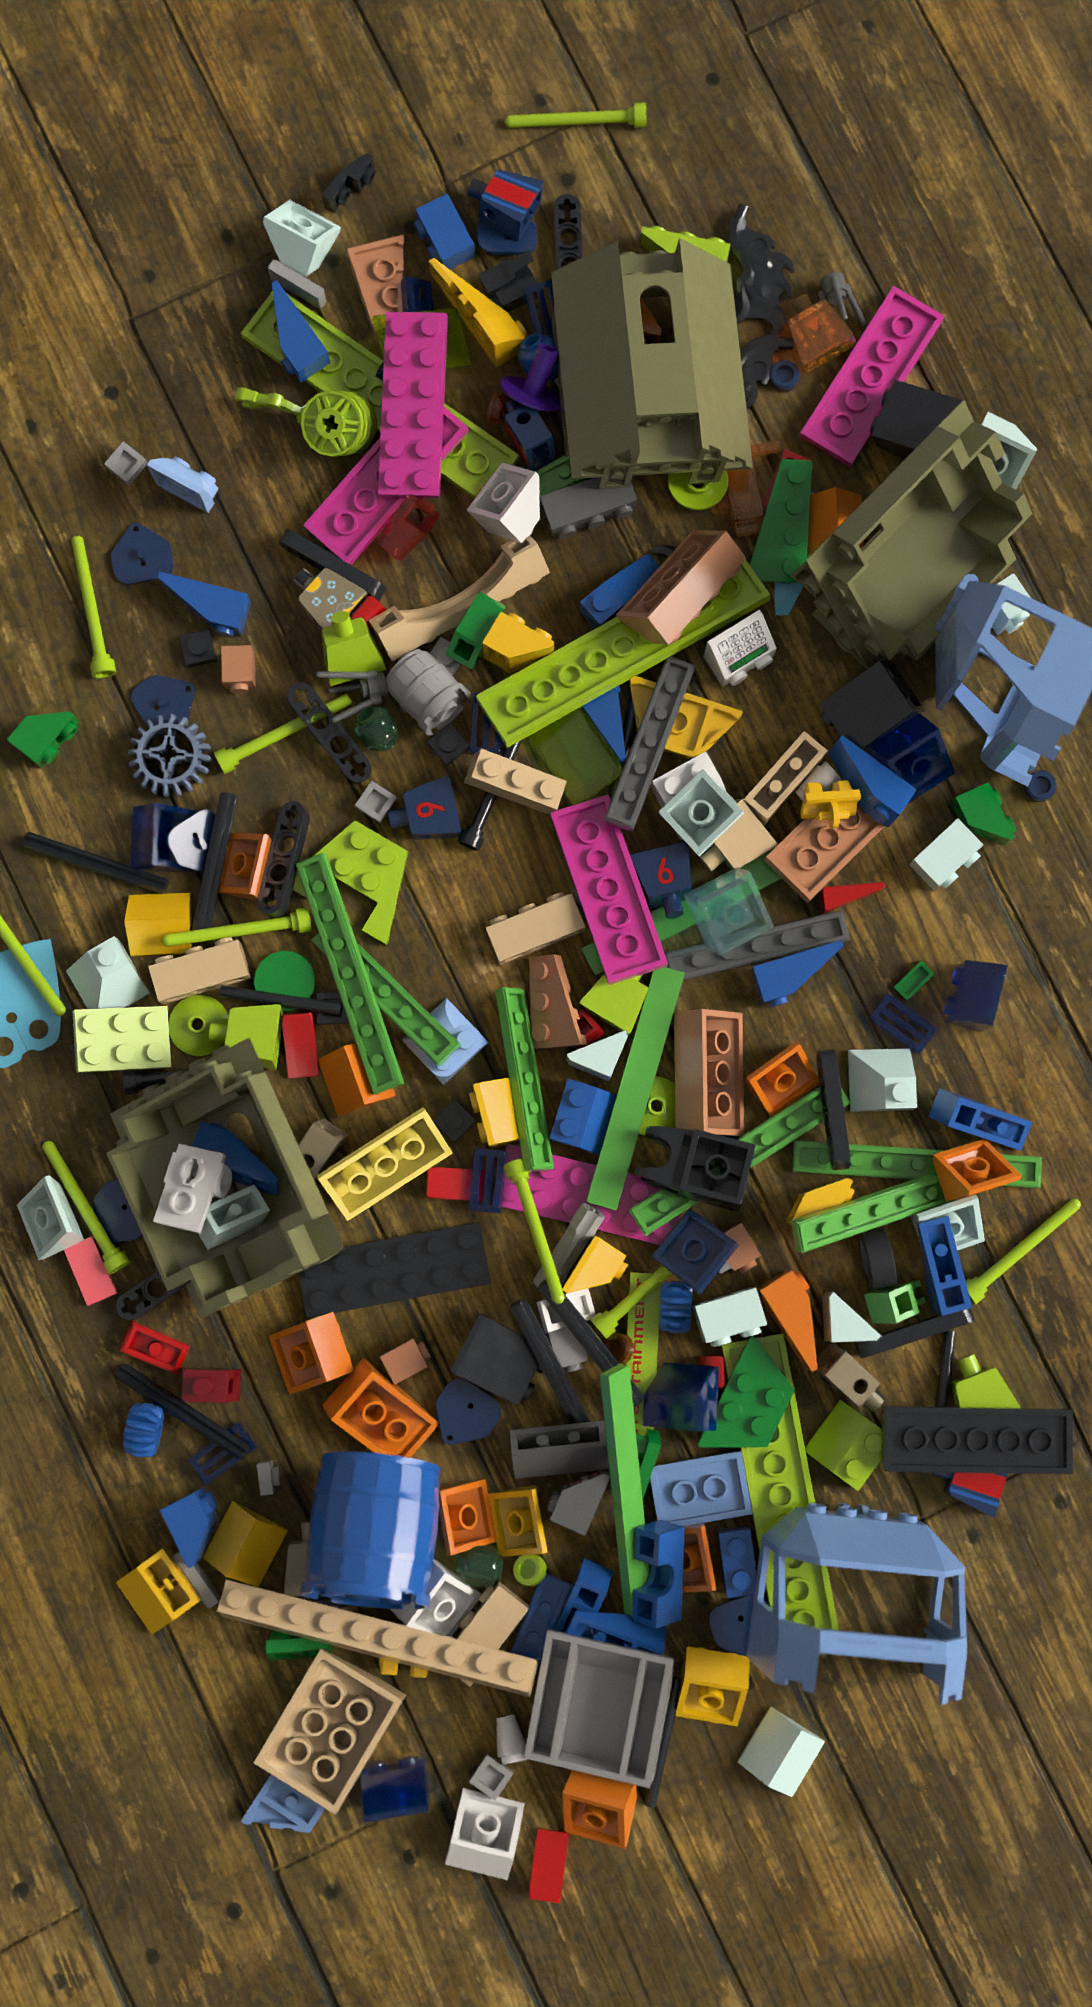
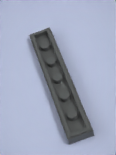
(649, 743)
(772, 944)

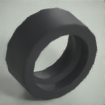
(877, 1258)

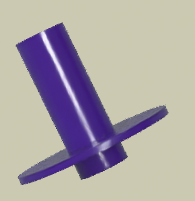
(533, 389)

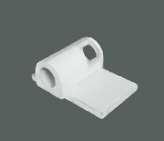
(185, 1200)

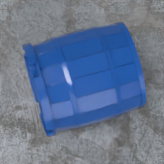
(373, 1530)

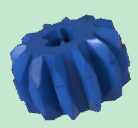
(675, 1307)
(143, 1430)

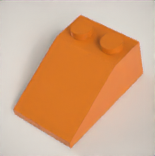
(791, 1310)
(379, 1412)

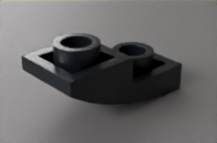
(354, 177)

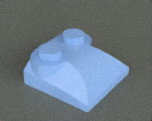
(184, 482)
(463, 1031)

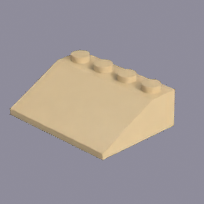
(329, 1730)

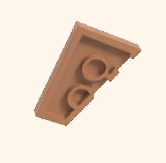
(379, 275)
(551, 1011)

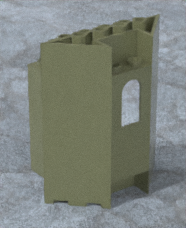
(643, 404)
(938, 521)
(151, 1128)

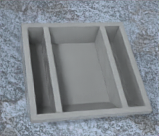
(599, 1708)

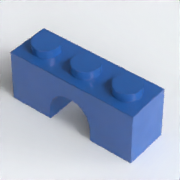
(660, 1598)

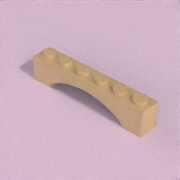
(407, 629)

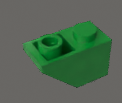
(468, 638)
(43, 734)
(983, 815)

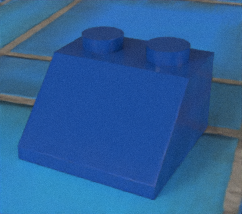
(583, 1117)
(191, 1523)

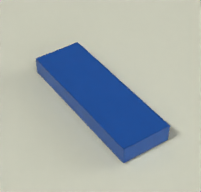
(541, 1616)

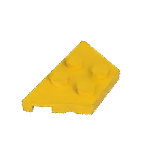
(697, 724)

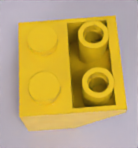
(515, 645)
(497, 1111)
(821, 1199)
(158, 1590)

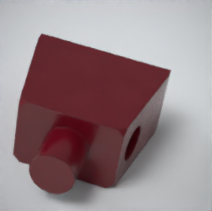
(210, 1385)

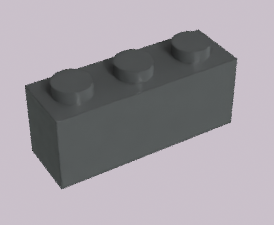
(585, 506)
(559, 1449)

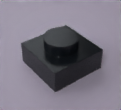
(198, 648)
(448, 744)
(328, 1019)
(454, 1120)

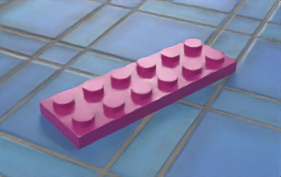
(881, 355)
(412, 404)
(355, 511)
(608, 891)
(565, 1187)

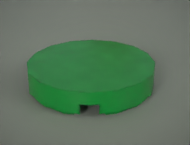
(287, 975)

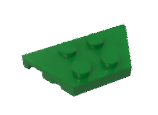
(750, 1401)

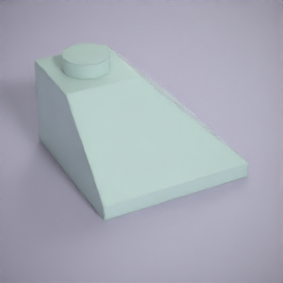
(300, 236)
(1017, 449)
(107, 977)
(881, 1080)

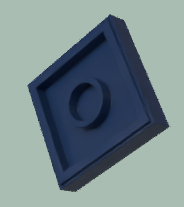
(694, 1251)

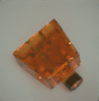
(818, 332)

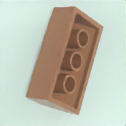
(682, 586)
(709, 1071)

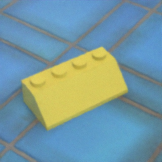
(384, 1164)

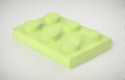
(121, 1039)

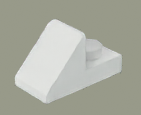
(580, 1299)

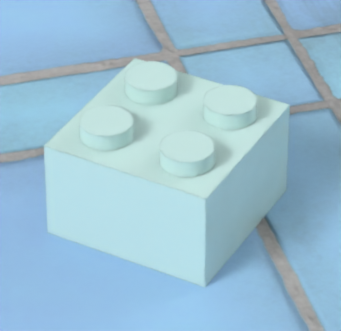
(728, 1316)

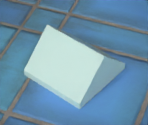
(701, 812)
(600, 1057)
(963, 1217)
(49, 1218)
(843, 1323)
(780, 1752)

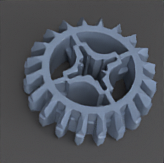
(143, 753)

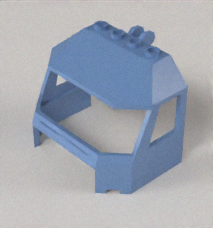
(1042, 697)
(858, 1541)

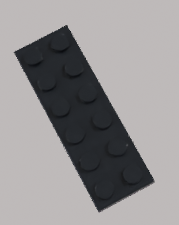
(396, 1270)
(977, 1440)

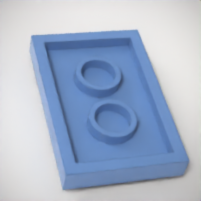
(701, 1489)

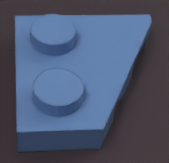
(283, 1807)

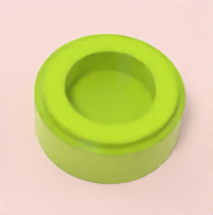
(529, 1570)

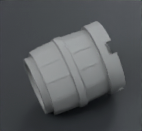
(426, 690)

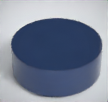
(784, 376)
(1041, 786)

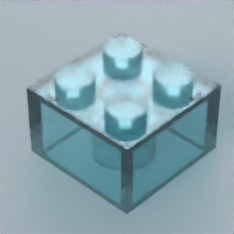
(729, 911)

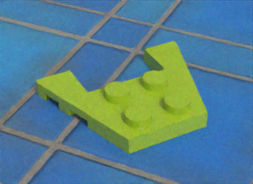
(369, 867)

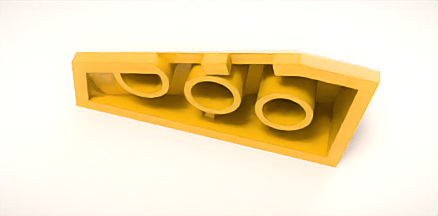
(487, 321)

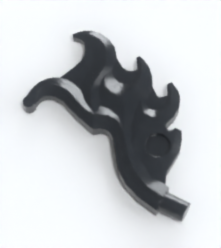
(762, 276)
(757, 362)

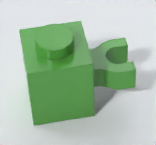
(893, 1302)

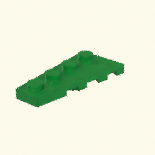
(785, 525)

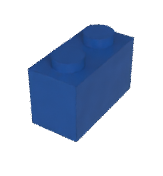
(444, 232)
(737, 1561)

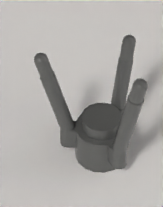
(835, 292)
(370, 685)

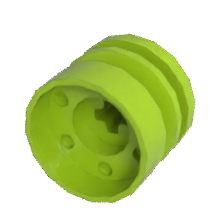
(354, 418)

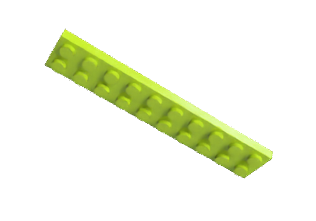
(354, 370)
(602, 662)
(776, 1485)

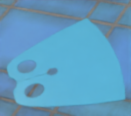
(22, 998)

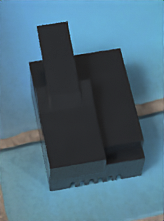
(506, 282)

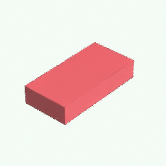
(89, 1271)

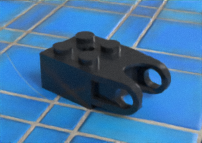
(691, 1158)

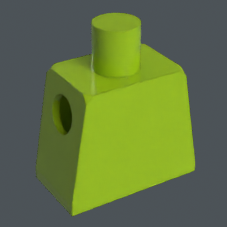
(350, 647)
(616, 1003)
(258, 1023)
(981, 1386)

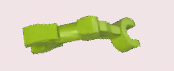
(253, 399)

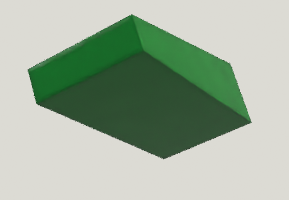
(914, 980)

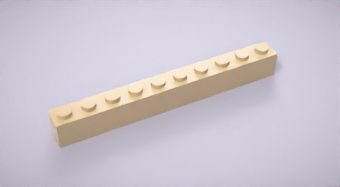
(378, 1638)

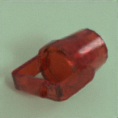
(404, 535)

